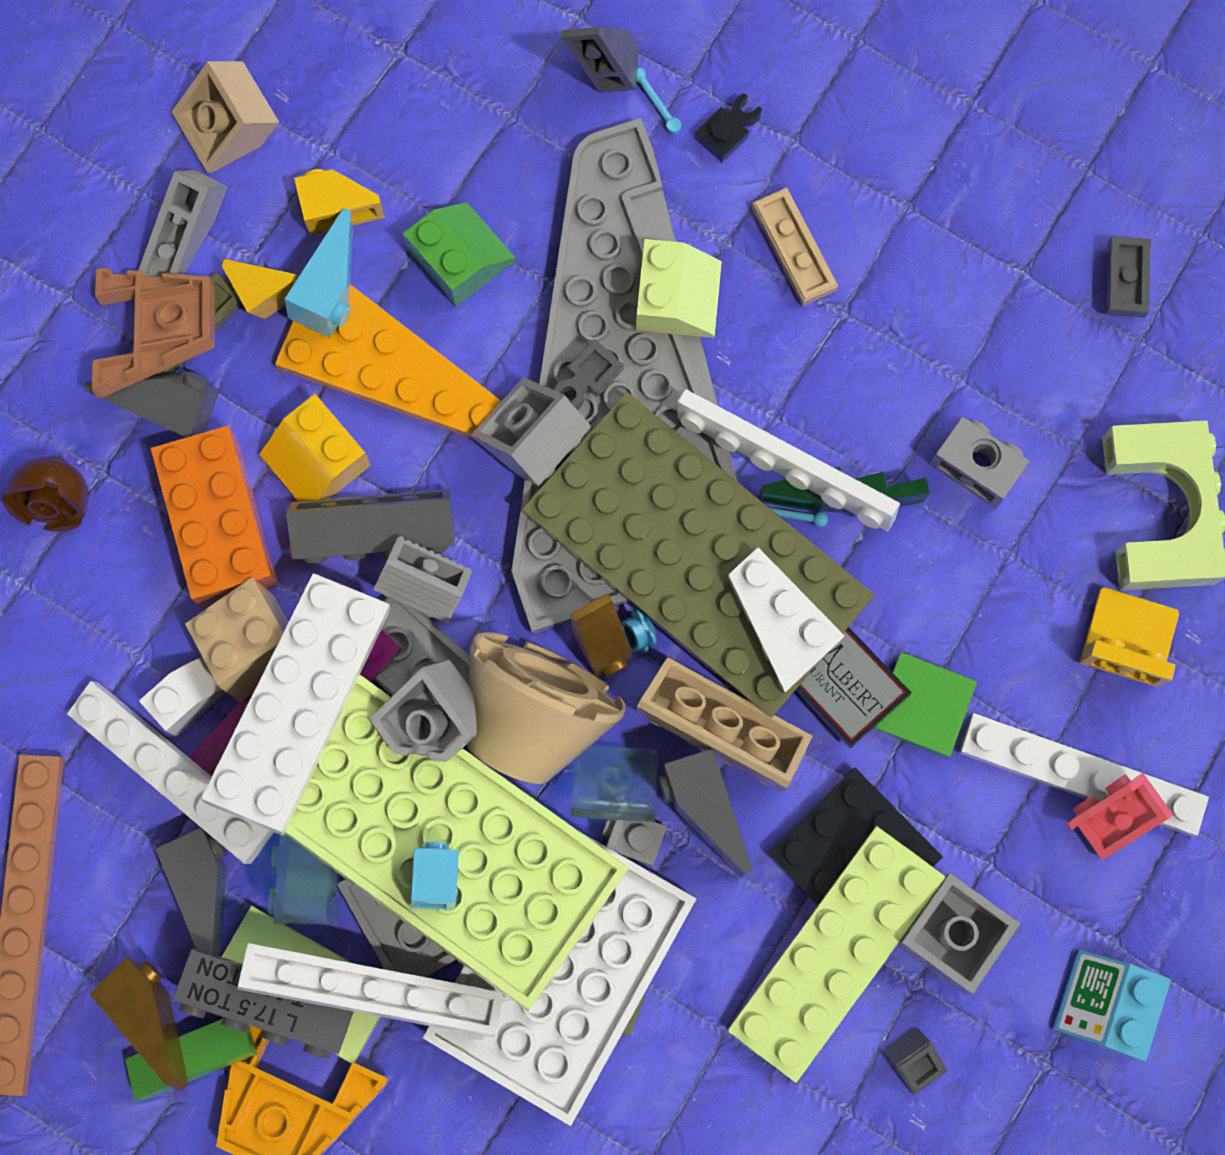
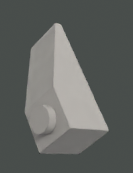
(182, 223)

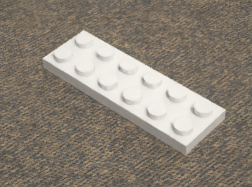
(296, 704)

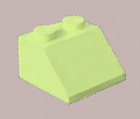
(678, 290)

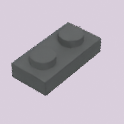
(1128, 276)

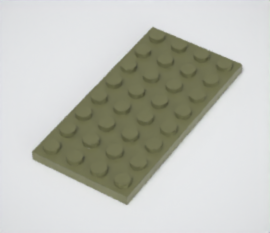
(668, 534)

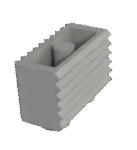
(422, 580)

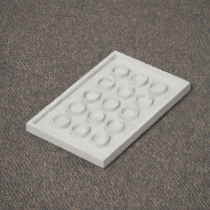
(578, 1018)

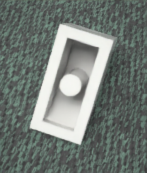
(182, 696)

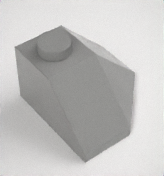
(429, 714)

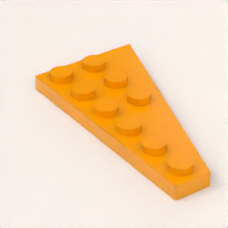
(389, 367)

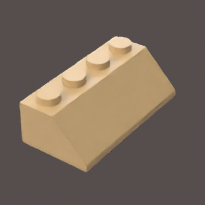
(724, 722)

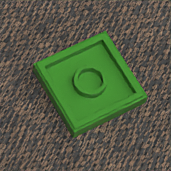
(934, 709)

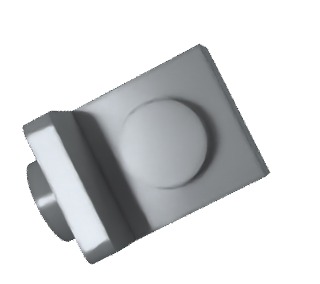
(634, 839)

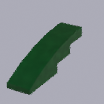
(785, 495)

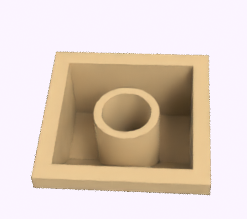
(224, 114)

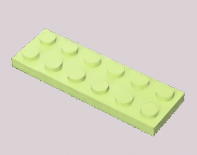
(836, 953)

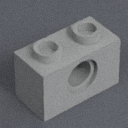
(957, 462)

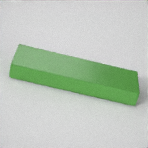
(202, 1052)

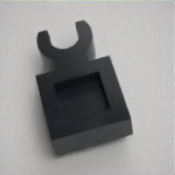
(726, 131)

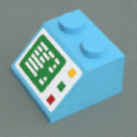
(1112, 1005)

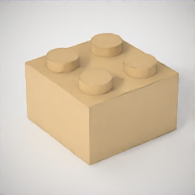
(239, 637)

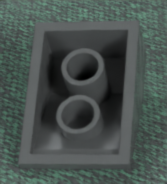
(703, 803)

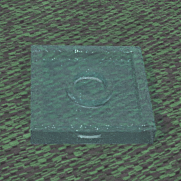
(615, 784)

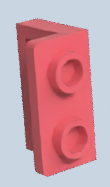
(1121, 816)

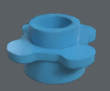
(639, 631)

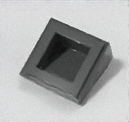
(915, 1060)

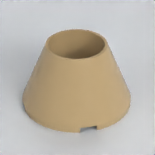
(534, 708)

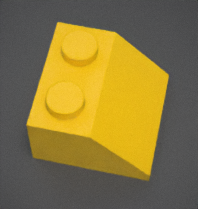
(313, 453)

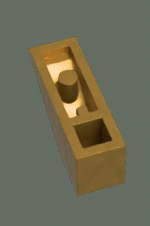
(601, 637)
(145, 1017)

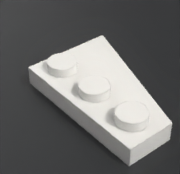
(785, 621)

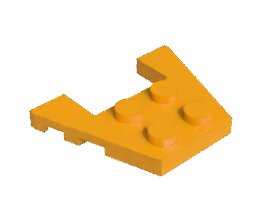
(280, 1119)

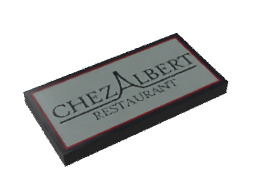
(852, 689)

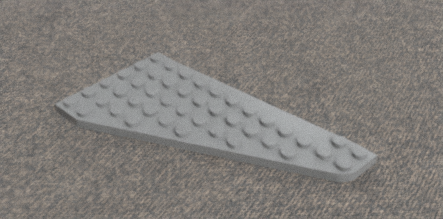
(609, 212)

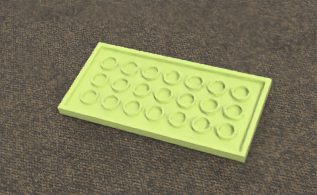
(522, 871)

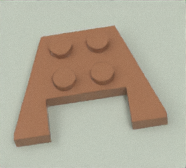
(170, 324)

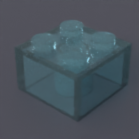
(304, 887)

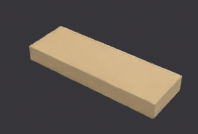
(794, 246)

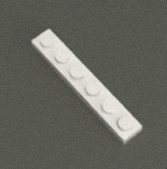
(797, 466)
(164, 768)
(1071, 769)
(370, 990)

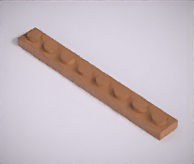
(26, 912)

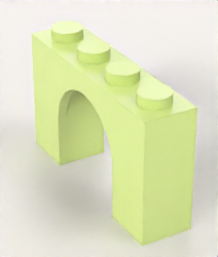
(1185, 456)

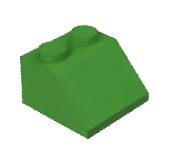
(457, 250)

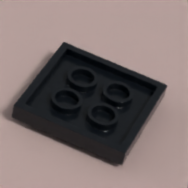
(835, 829)

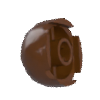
(48, 493)

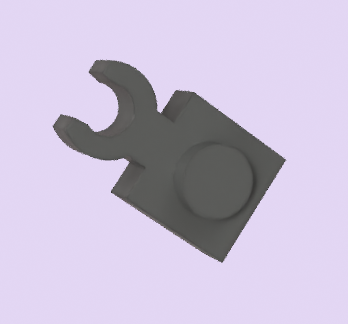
(590, 371)

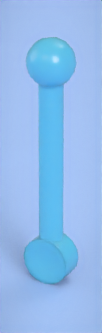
(673, 125)
(819, 519)

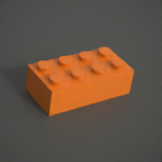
(213, 514)

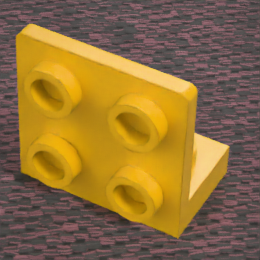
(1131, 638)

